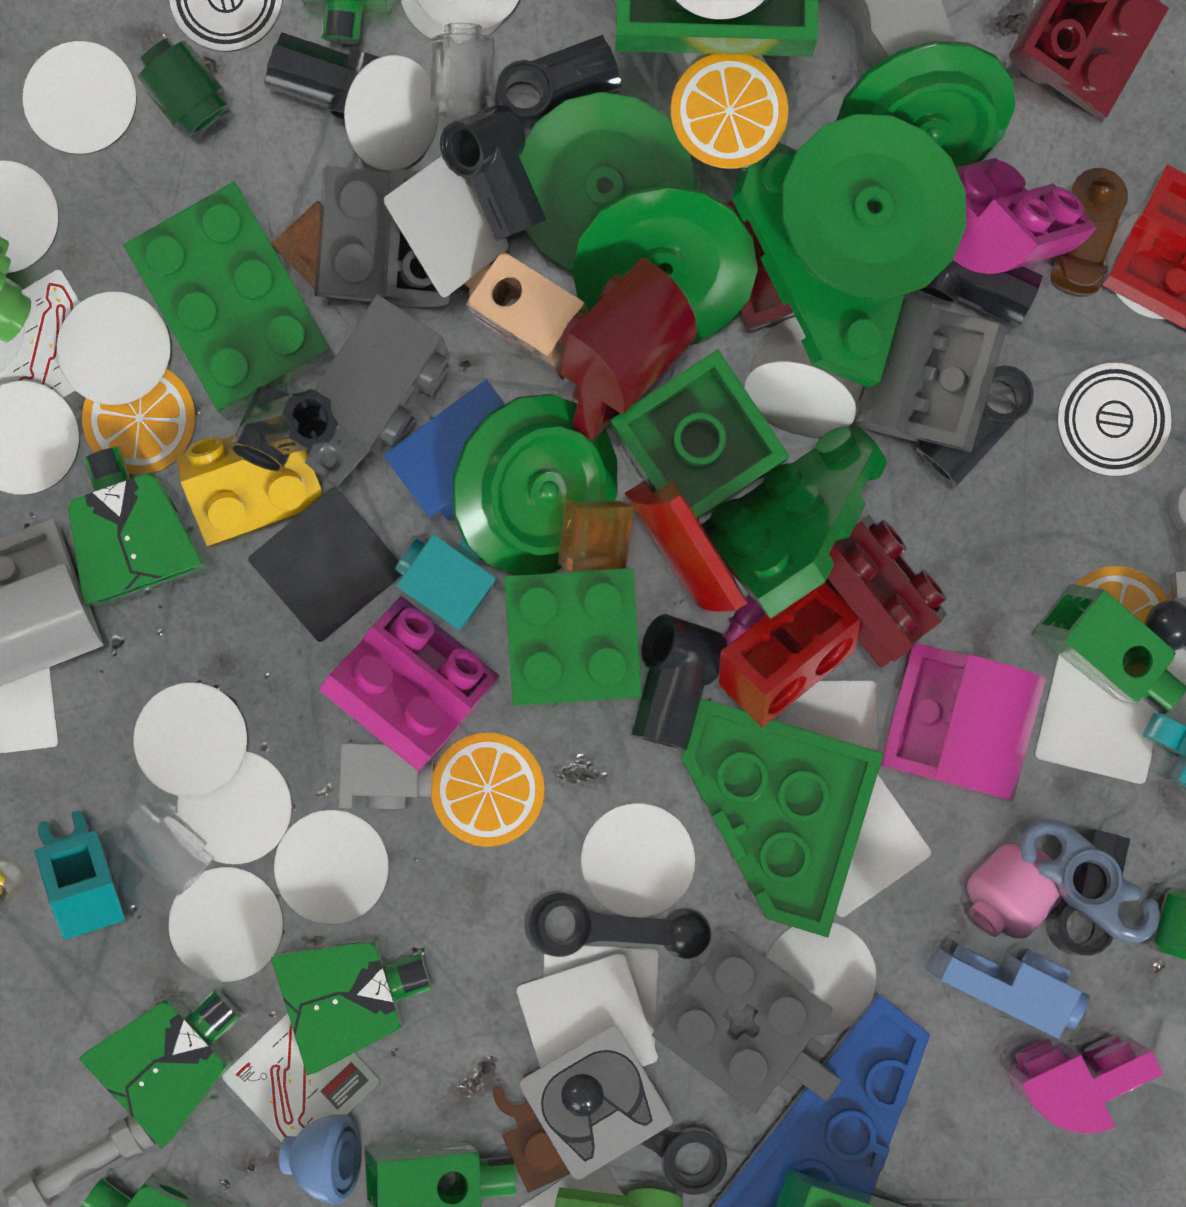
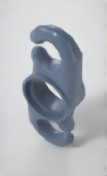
(1079, 850)

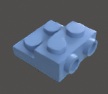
(1025, 989)

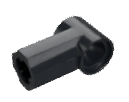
(314, 72)
(560, 77)
(488, 153)
(1001, 294)
(282, 425)
(956, 463)
(680, 663)
(1090, 883)

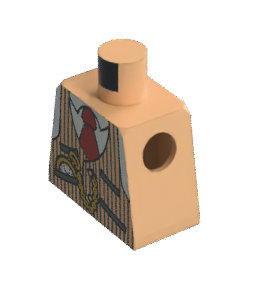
(534, 321)

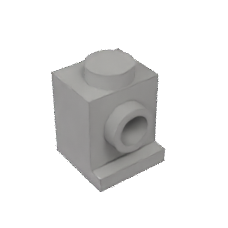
(380, 776)

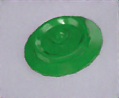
(943, 88)
(591, 156)
(873, 206)
(683, 234)
(520, 475)

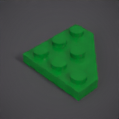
(840, 331)
(786, 526)
(784, 807)

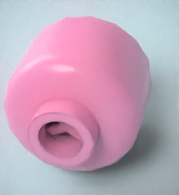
(1011, 893)

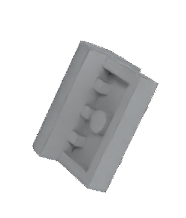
(40, 604)

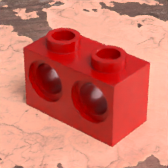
(788, 653)

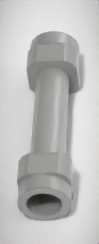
(35, 1190)

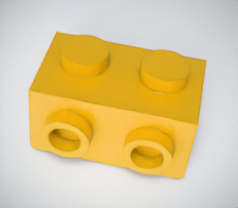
(238, 496)

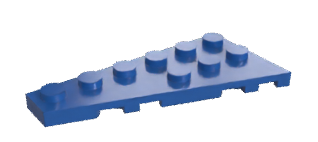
(852, 1131)

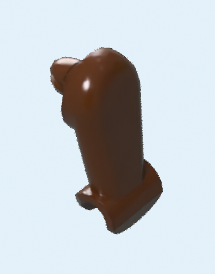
(1103, 201)

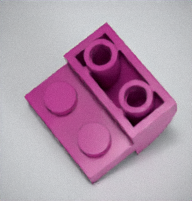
(1014, 224)
(409, 683)
(963, 721)
(1074, 1090)

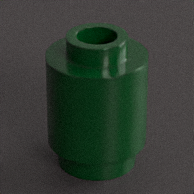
(181, 85)

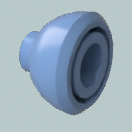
(324, 1158)

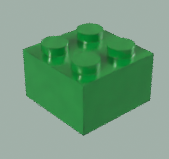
(700, 435)
(572, 637)

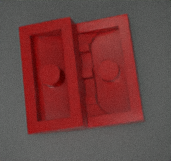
(1153, 256)
(686, 547)

